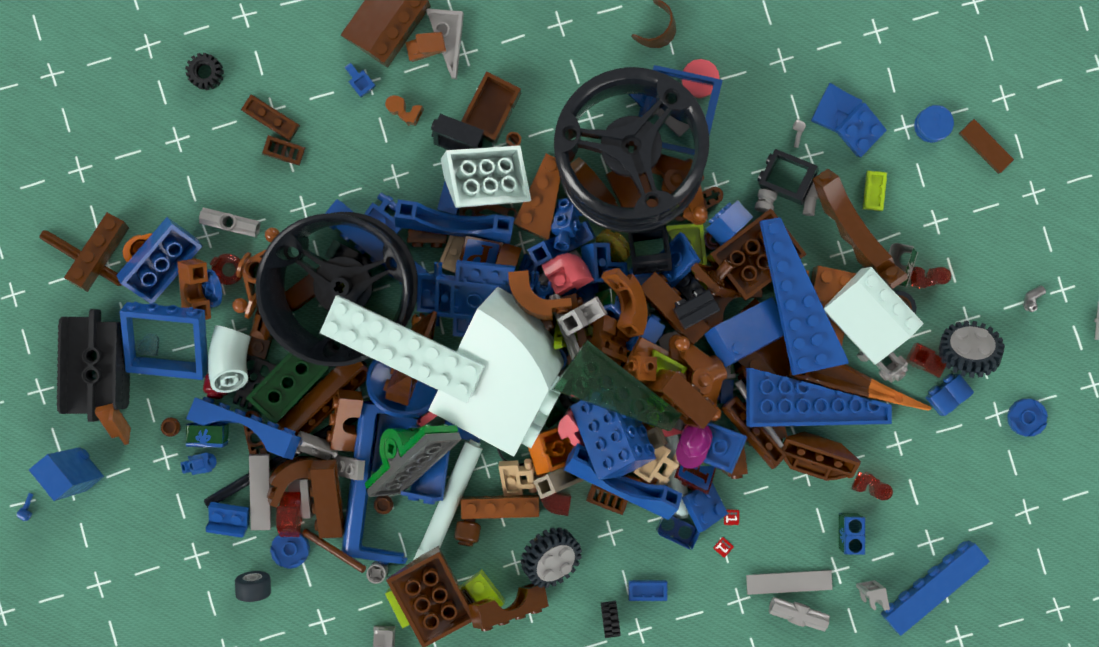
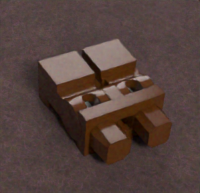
(609, 339)

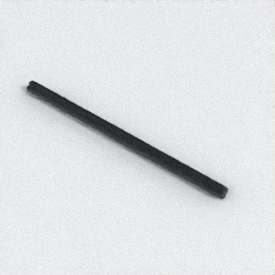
(274, 463)

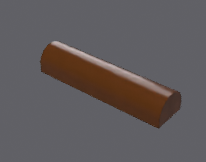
(756, 436)

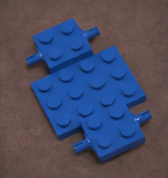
(463, 293)

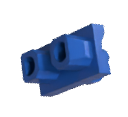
(199, 463)

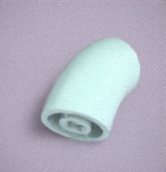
(228, 359)

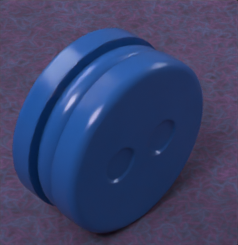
(934, 123)

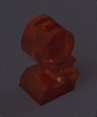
(935, 276)
(876, 488)

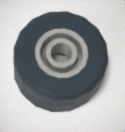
(252, 586)

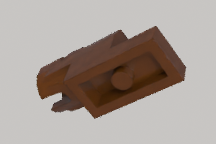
(260, 339)

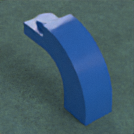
(546, 251)

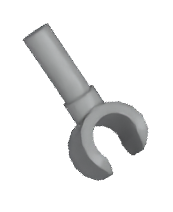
(799, 126)

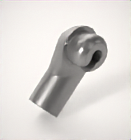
(1031, 296)

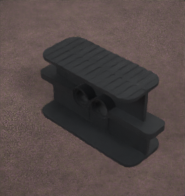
(75, 386)

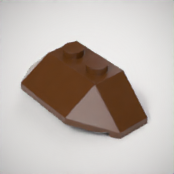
(819, 457)

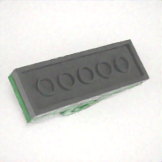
(409, 455)

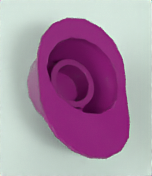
(693, 446)

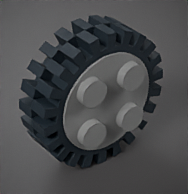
(971, 349)
(551, 557)

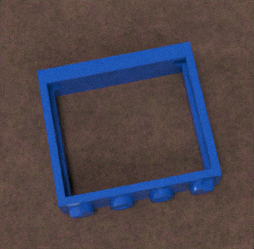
(716, 83)
(164, 367)

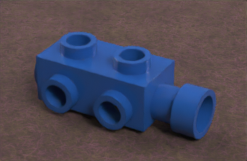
(565, 224)

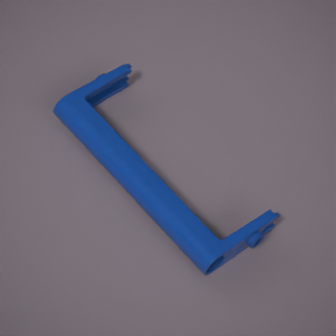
(358, 493)

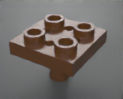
(715, 278)

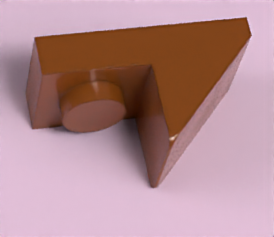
(425, 46)

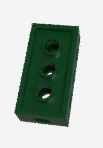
(289, 395)

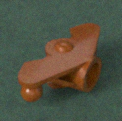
(673, 173)
(246, 269)
(701, 369)

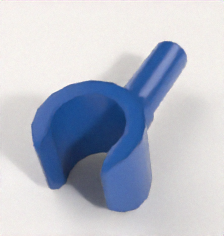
(23, 513)

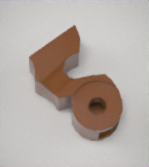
(397, 106)

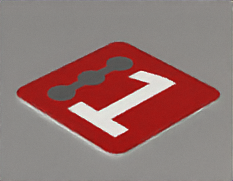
(732, 517)
(723, 547)

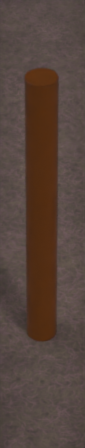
(334, 550)

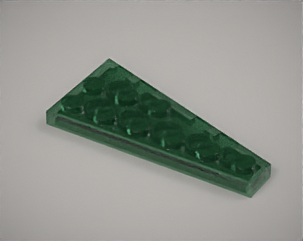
(606, 384)

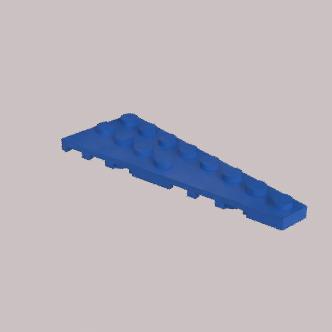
(805, 325)
(790, 402)

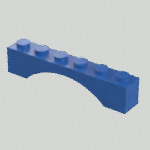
(419, 217)
(277, 441)
(654, 498)

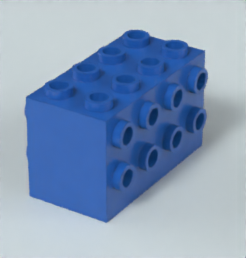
(612, 440)

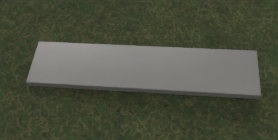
(789, 582)

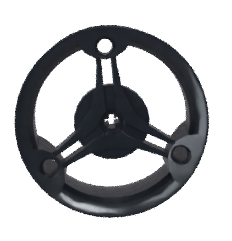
(634, 132)
(347, 270)

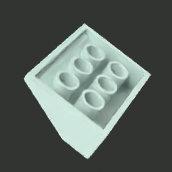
(486, 176)
(872, 315)

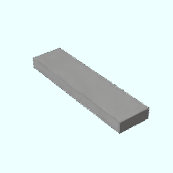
(259, 486)

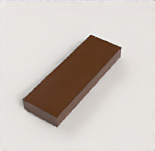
(270, 117)
(986, 146)

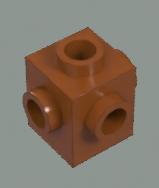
(643, 366)

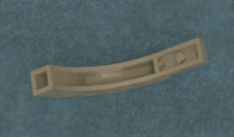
(562, 479)

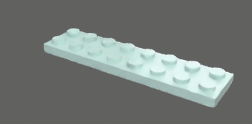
(402, 349)

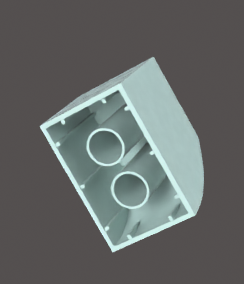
(517, 376)

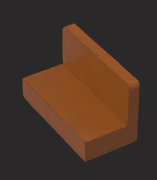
(114, 422)

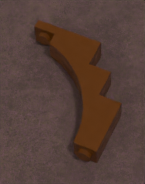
(854, 231)

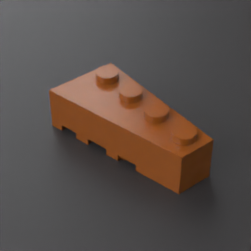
(538, 214)

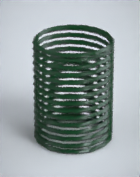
(555, 418)

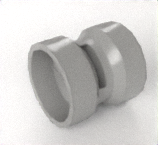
(765, 200)
(377, 575)

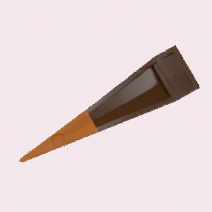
(851, 381)

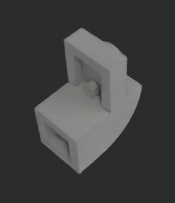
(582, 316)

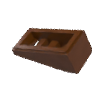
(266, 151)
(622, 506)

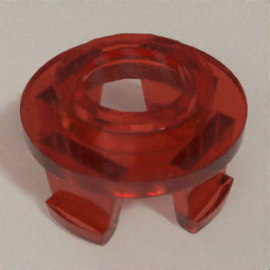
(217, 264)

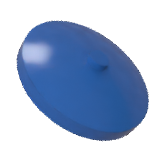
(419, 402)

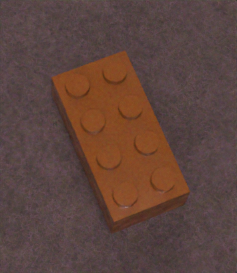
(827, 284)

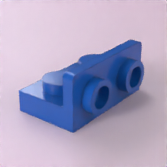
(227, 519)

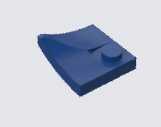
(834, 107)

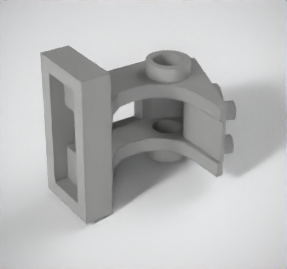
(894, 371)

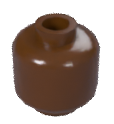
(467, 532)

